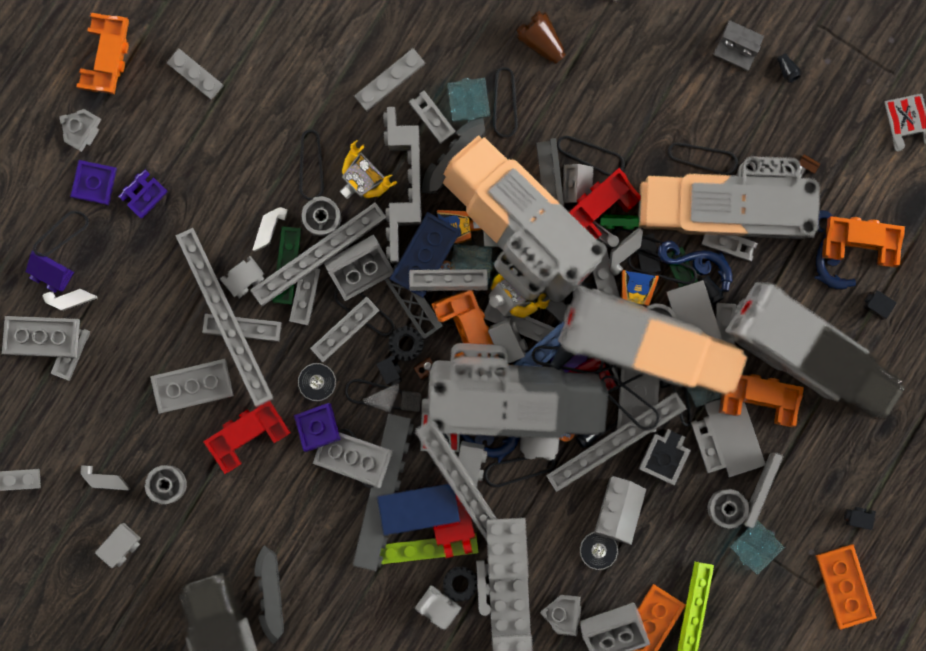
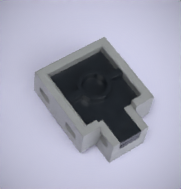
(665, 456)

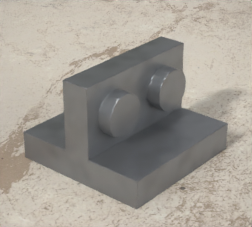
(738, 46)

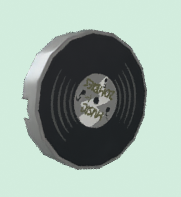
(317, 382)
(598, 551)

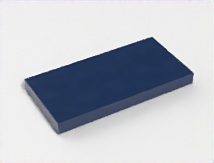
(426, 250)
(418, 509)

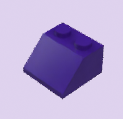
(48, 271)

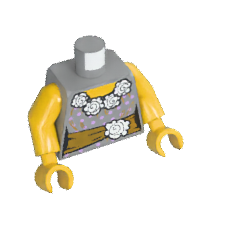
(362, 176)
(510, 301)

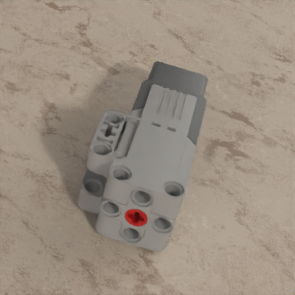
(512, 400)

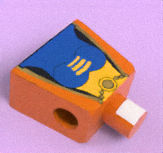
(461, 221)
(638, 287)

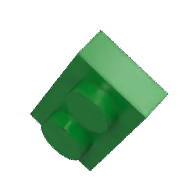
(610, 221)

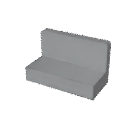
(576, 182)

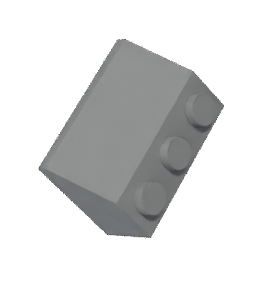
(359, 267)
(620, 510)
(615, 630)

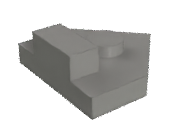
(79, 128)
(564, 614)

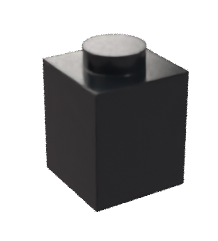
(879, 304)

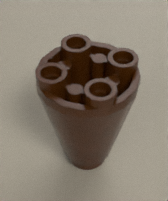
(541, 37)

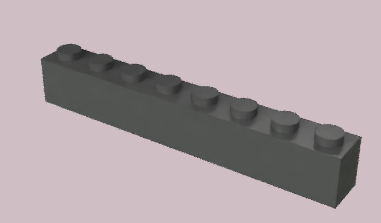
(371, 535)

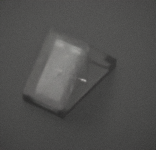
(384, 399)

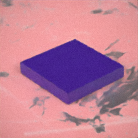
(93, 182)
(317, 427)

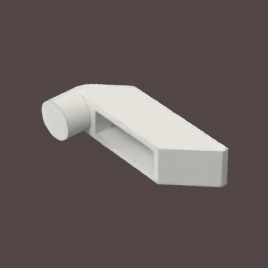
(267, 227)
(68, 300)

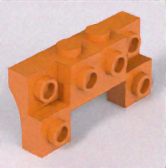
(109, 55)
(866, 235)
(467, 317)
(766, 393)

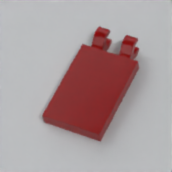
(456, 532)

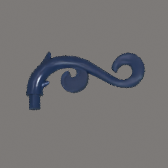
(697, 256)
(824, 276)
(510, 444)

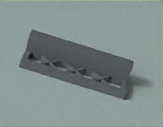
(550, 169)
(423, 304)

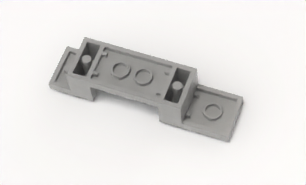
(403, 214)
(509, 584)

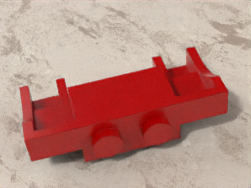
(613, 189)
(237, 433)

